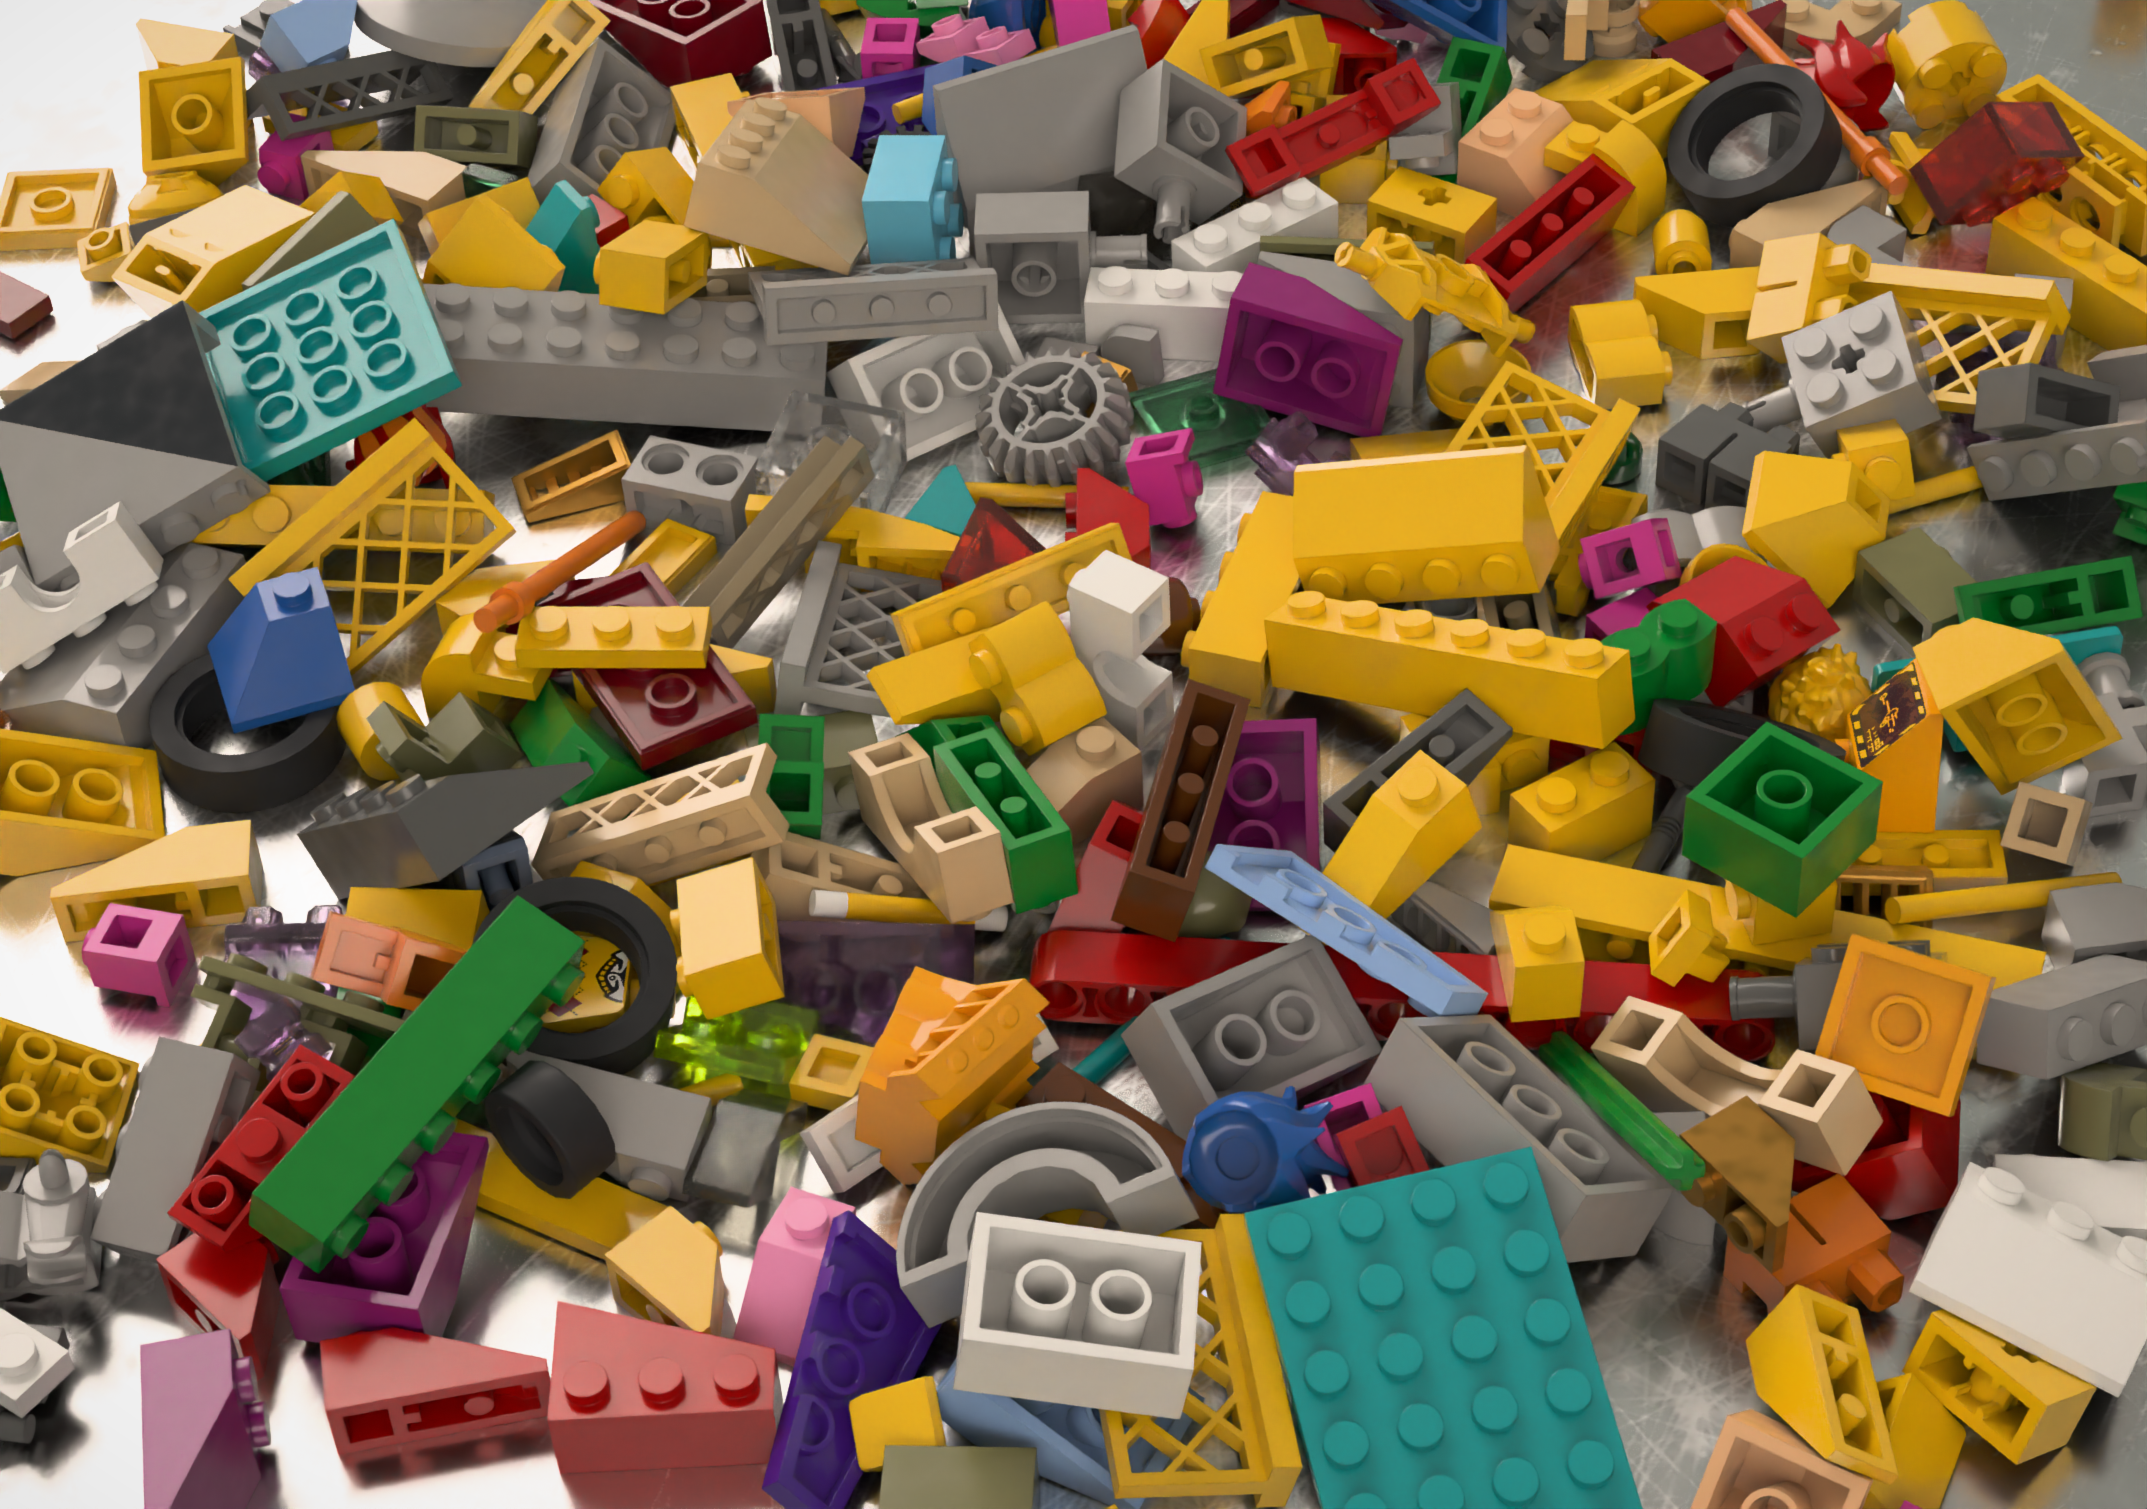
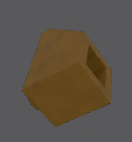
(1745, 1178)

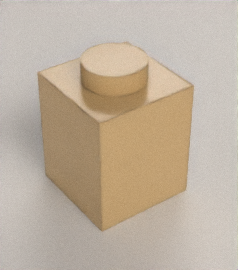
(2046, 823)

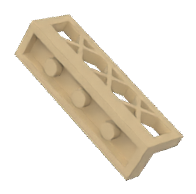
(667, 836)

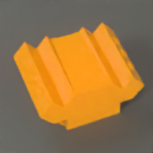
(943, 1065)

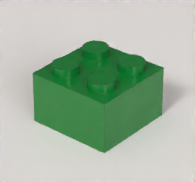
(1781, 818)

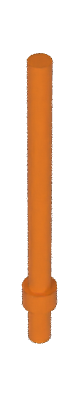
(1864, 150)
(518, 599)

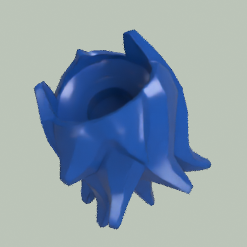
(1257, 1152)

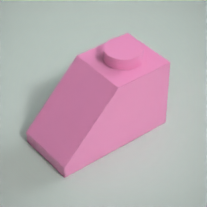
(786, 1273)

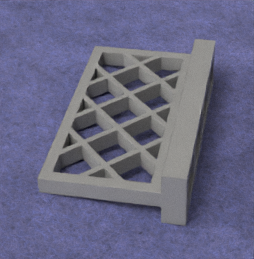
(876, 301)
(822, 629)

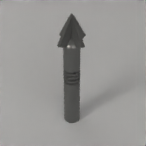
(841, 51)
(1664, 832)

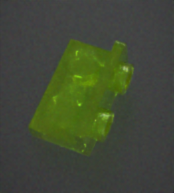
(749, 1043)

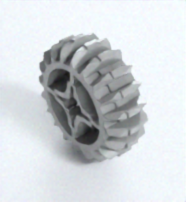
(1052, 403)

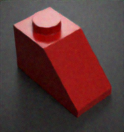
(226, 1291)

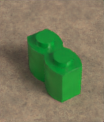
(1667, 656)

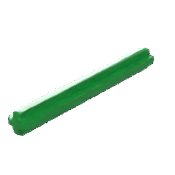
(1622, 1111)

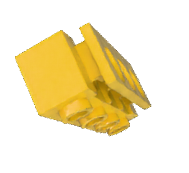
(2095, 186)

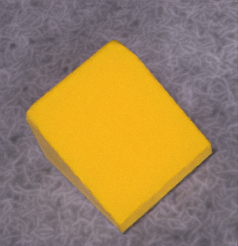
(895, 1416)

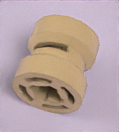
(1621, 33)

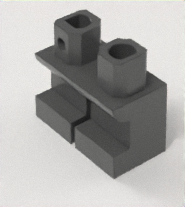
(1714, 453)

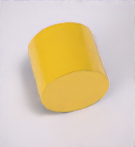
(357, 730)

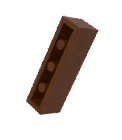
(1181, 811)

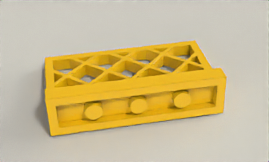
(1972, 299)
(1583, 467)
(351, 507)
(1253, 1383)

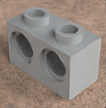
(691, 486)

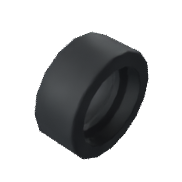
(550, 1129)

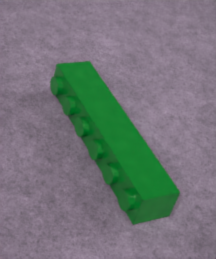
(417, 1085)

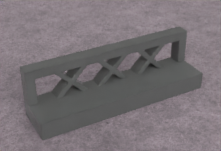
(341, 80)

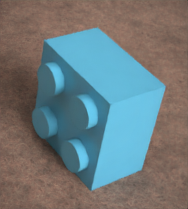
(911, 200)

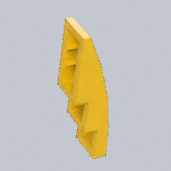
(881, 541)

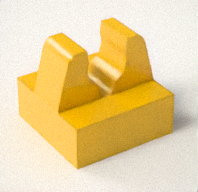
(1687, 942)

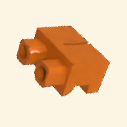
(1830, 1247)

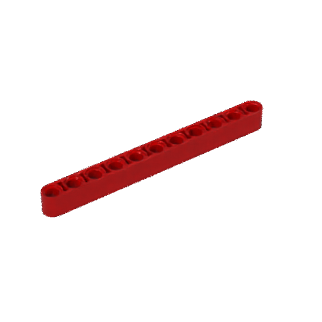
(1120, 974)

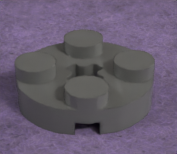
(1532, 47)

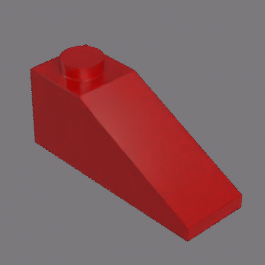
(422, 1386)

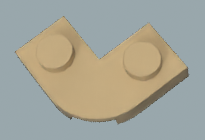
(1863, 19)

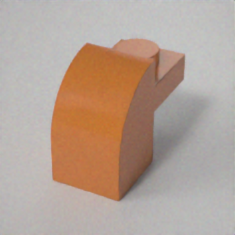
(382, 960)

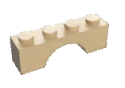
(949, 855)
(1682, 1070)

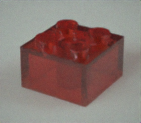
(1996, 162)

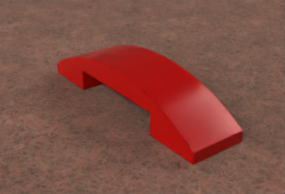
(1334, 132)

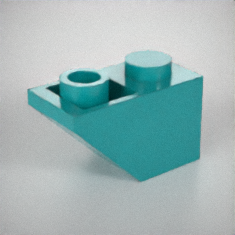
(568, 227)

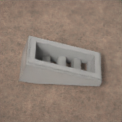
(1446, 921)

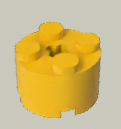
(1945, 63)

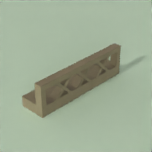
(782, 537)

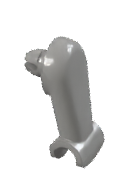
(56, 1213)

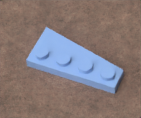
(1347, 925)

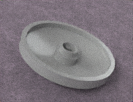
(447, 30)

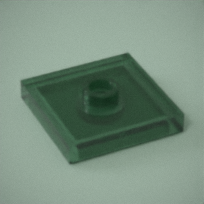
(1219, 424)

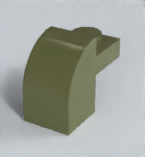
(455, 742)
(2104, 1112)

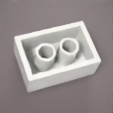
(1078, 1316)

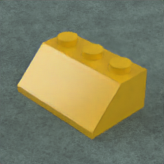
(2013, 700)

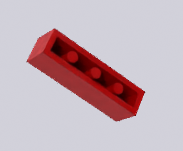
(1553, 231)

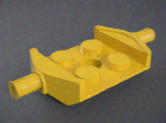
(1418, 279)

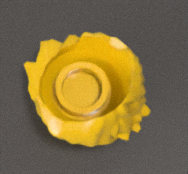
(1819, 692)

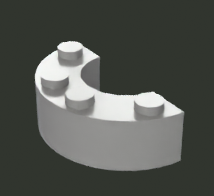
(1026, 1167)

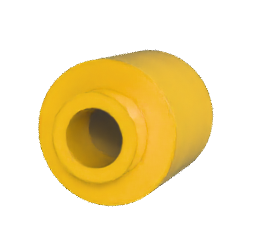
(1681, 243)

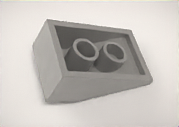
(1358, 294)
(1251, 1031)

